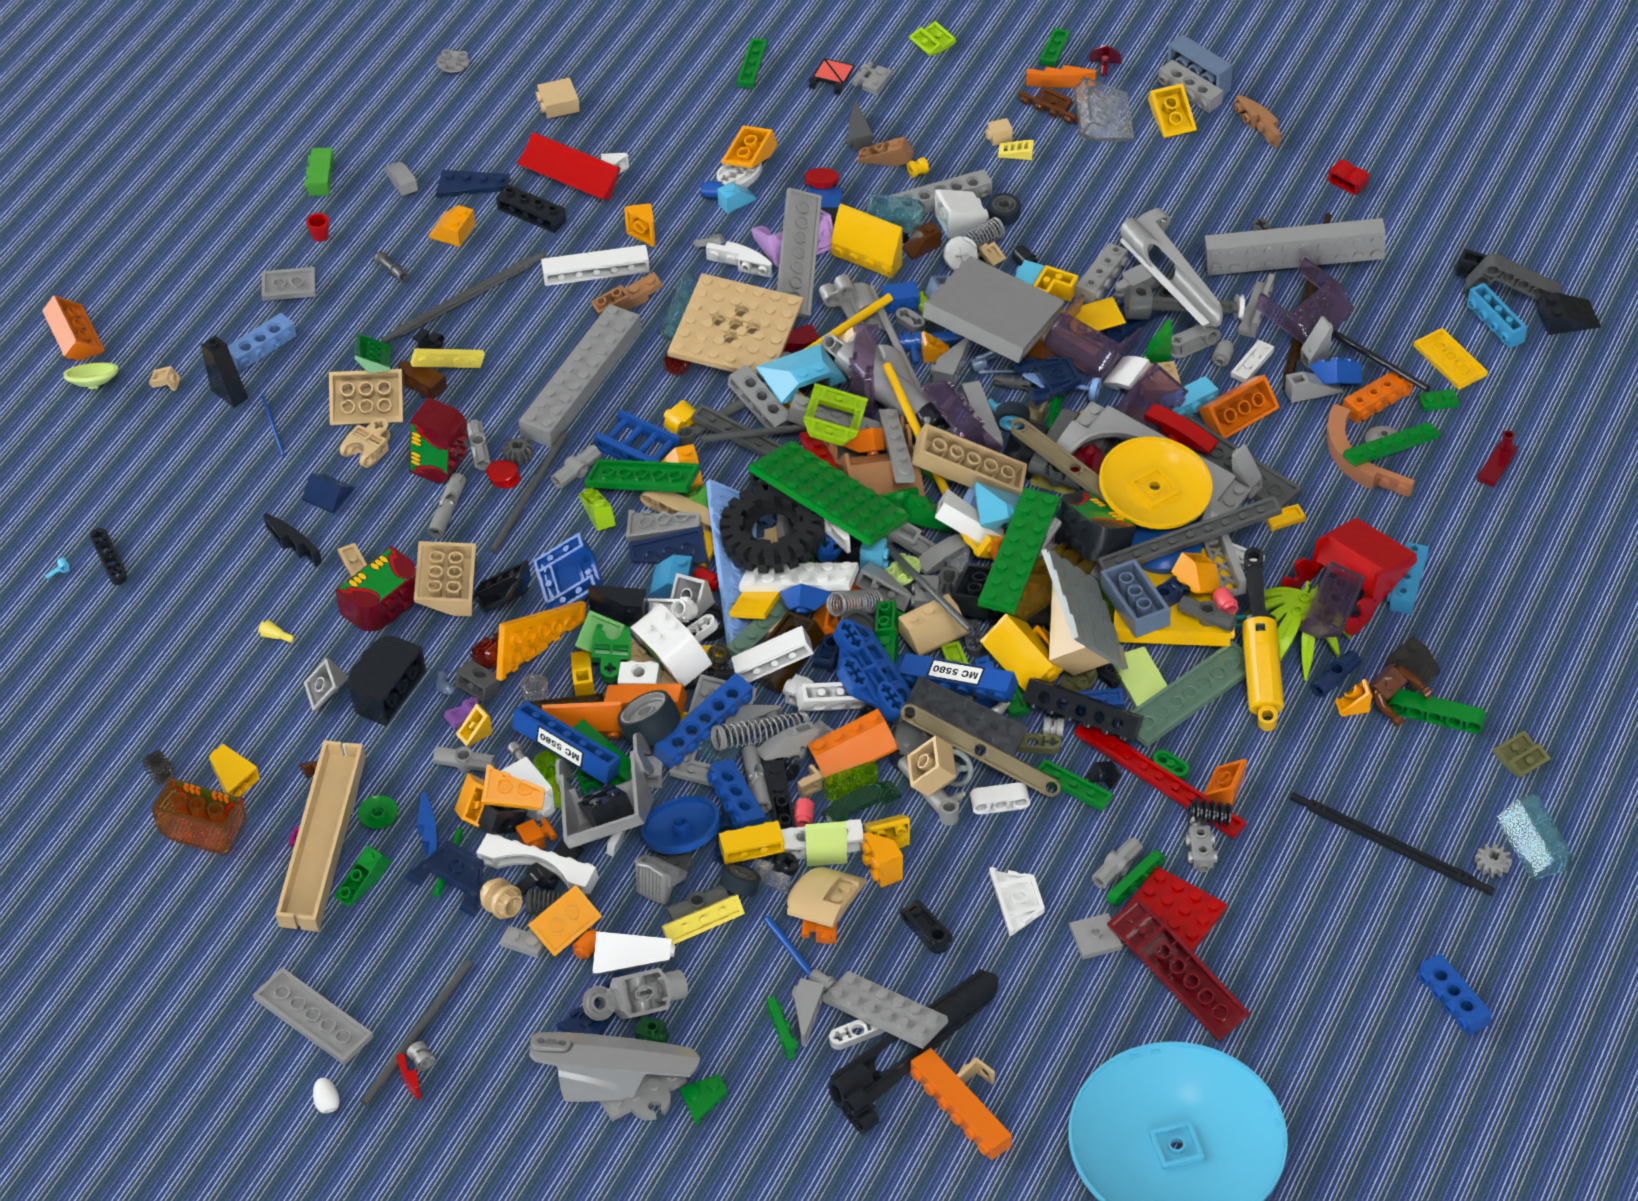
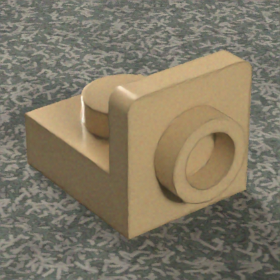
(991, 254)
(165, 376)
(811, 783)

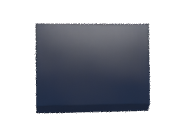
(326, 492)

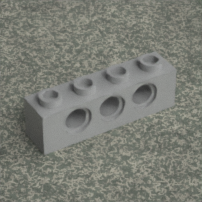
(1197, 89)
(749, 395)

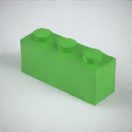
(319, 172)

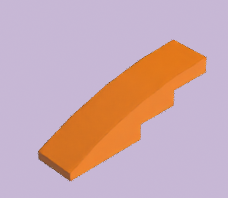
(1058, 78)

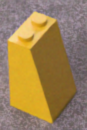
(1020, 651)

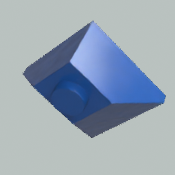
(804, 598)

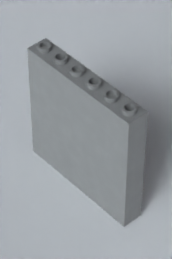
(993, 309)

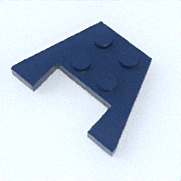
(1055, 373)
(455, 867)

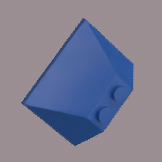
(567, 572)

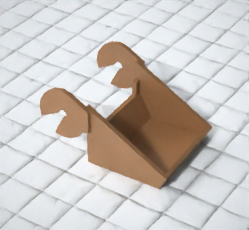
(876, 470)

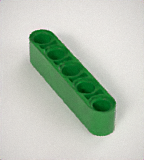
(1438, 711)

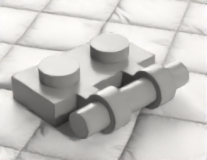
(877, 78)

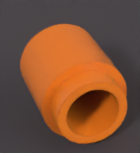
(585, 945)

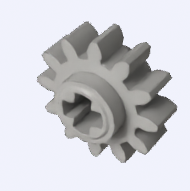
(1493, 860)

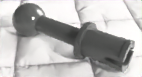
(394, 268)

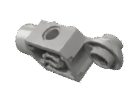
(636, 994)

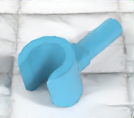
(63, 567)

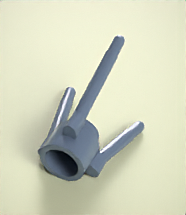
(979, 363)

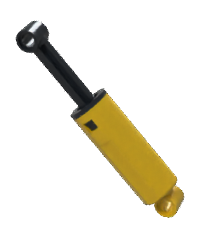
(1261, 648)

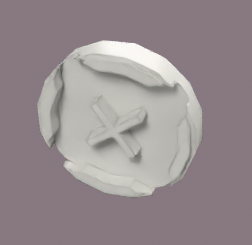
(959, 249)

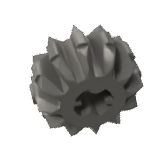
(518, 450)

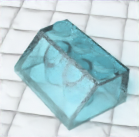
(897, 210)

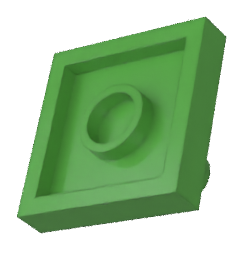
(611, 628)

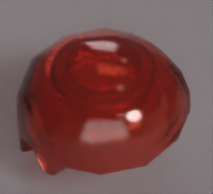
(676, 366)

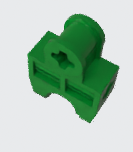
(610, 652)

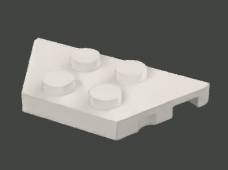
(1017, 898)

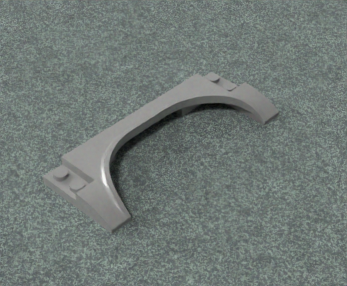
(1108, 422)

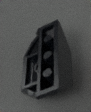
(503, 586)

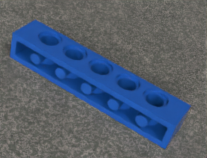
(692, 723)

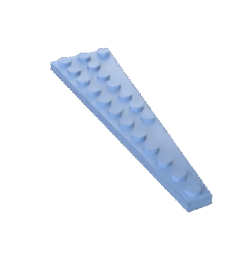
(728, 572)

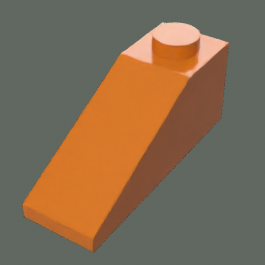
(867, 441)

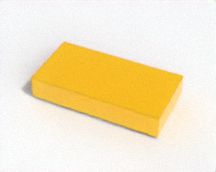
(1290, 516)

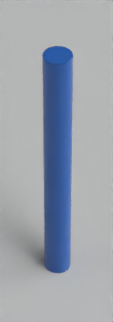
(788, 945)

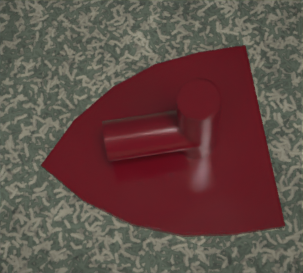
(1105, 55)
(1091, 457)

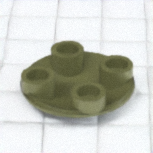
(1080, 681)

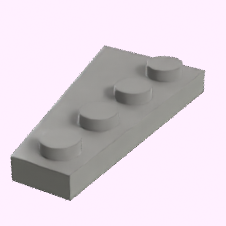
(650, 525)

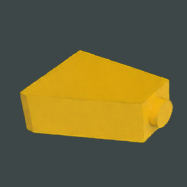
(233, 771)

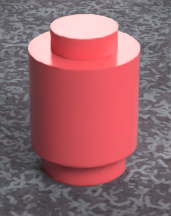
(1225, 600)
(803, 812)

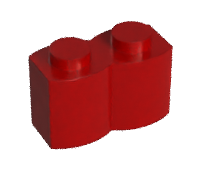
(1348, 177)

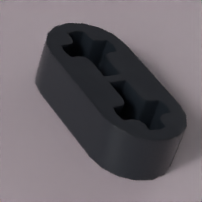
(530, 881)

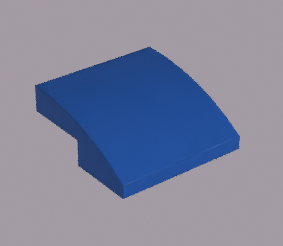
(830, 197)

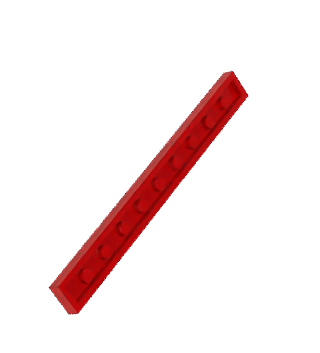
(1151, 773)

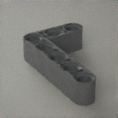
(1511, 274)

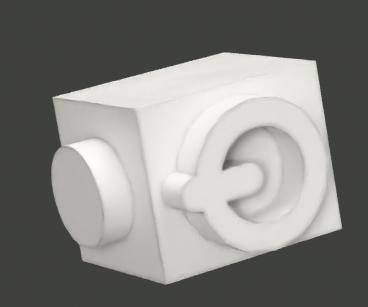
(792, 686)

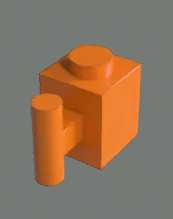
(532, 835)
(823, 933)

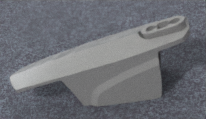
(608, 1066)

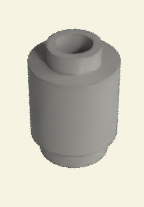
(1223, 353)

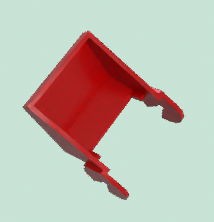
(1364, 552)

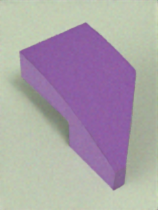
(458, 715)

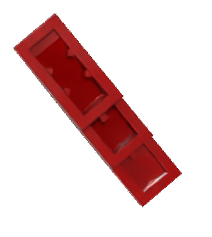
(1182, 428)

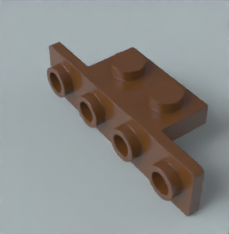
(1052, 102)

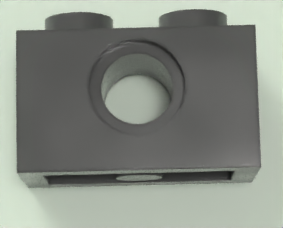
(477, 681)

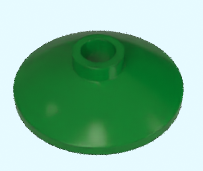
(374, 806)

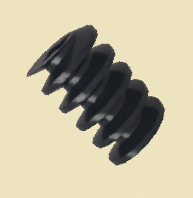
(1209, 812)

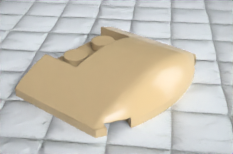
(823, 895)

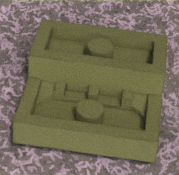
(1521, 754)

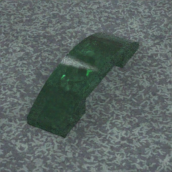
(860, 800)

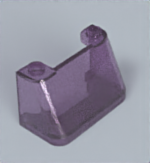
(1151, 387)

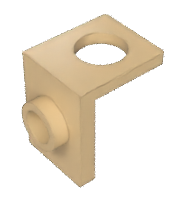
(974, 1067)

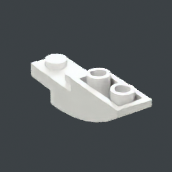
(741, 256)

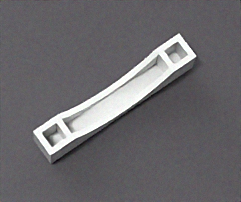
(501, 852)

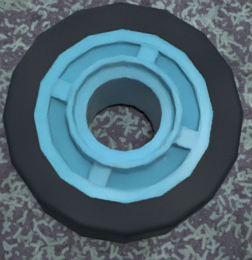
(1008, 411)

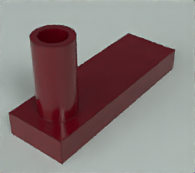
(1498, 460)

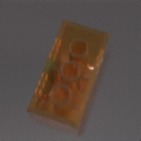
(198, 816)

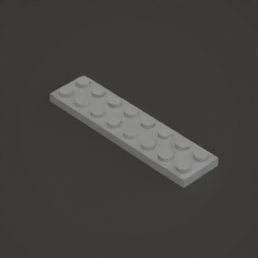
(799, 246)

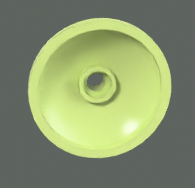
(91, 374)

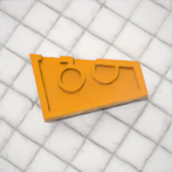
(508, 791)

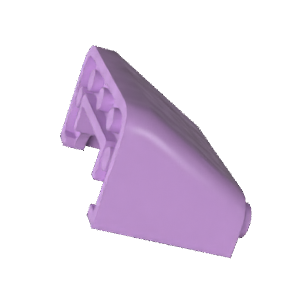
(771, 243)

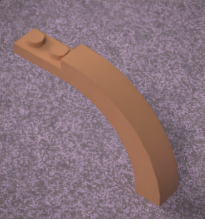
(1364, 474)

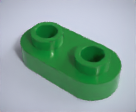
(1172, 763)

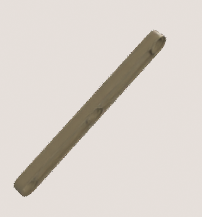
(1057, 456)
(994, 756)

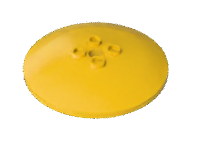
(1161, 463)

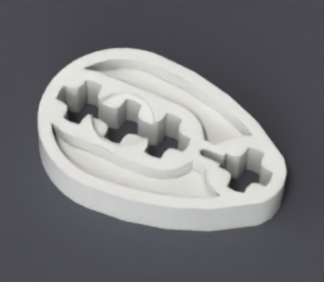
(739, 175)

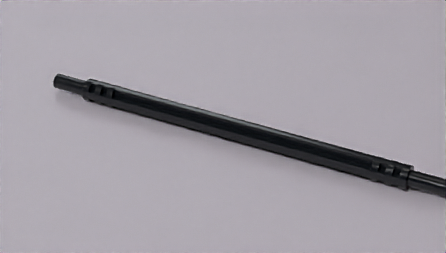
(1392, 844)

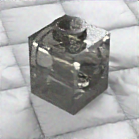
(158, 767)

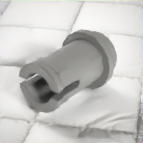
(818, 976)

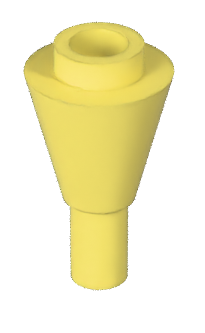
(270, 630)

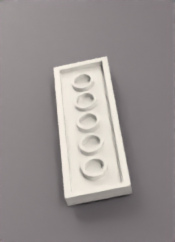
(824, 576)

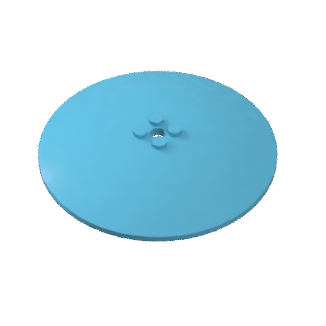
(1185, 1095)

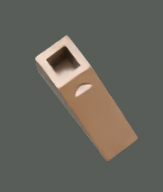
(889, 153)

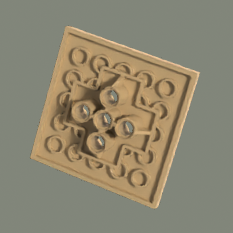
(734, 324)

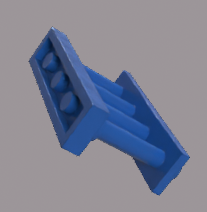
(623, 451)

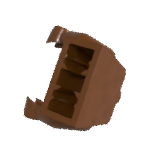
(1388, 683)

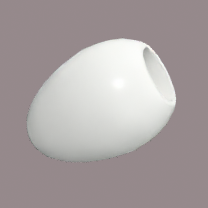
(325, 1096)

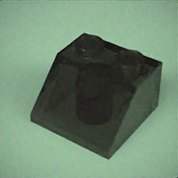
(1415, 658)

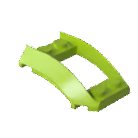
(838, 400)

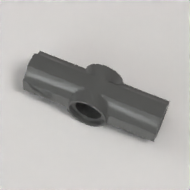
(1207, 613)
(696, 897)

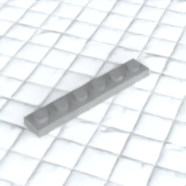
(896, 446)

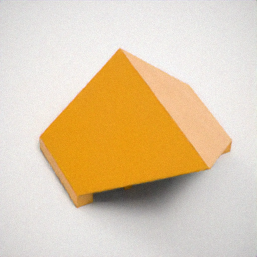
(1356, 700)

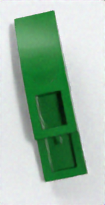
(887, 628)

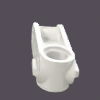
(683, 608)

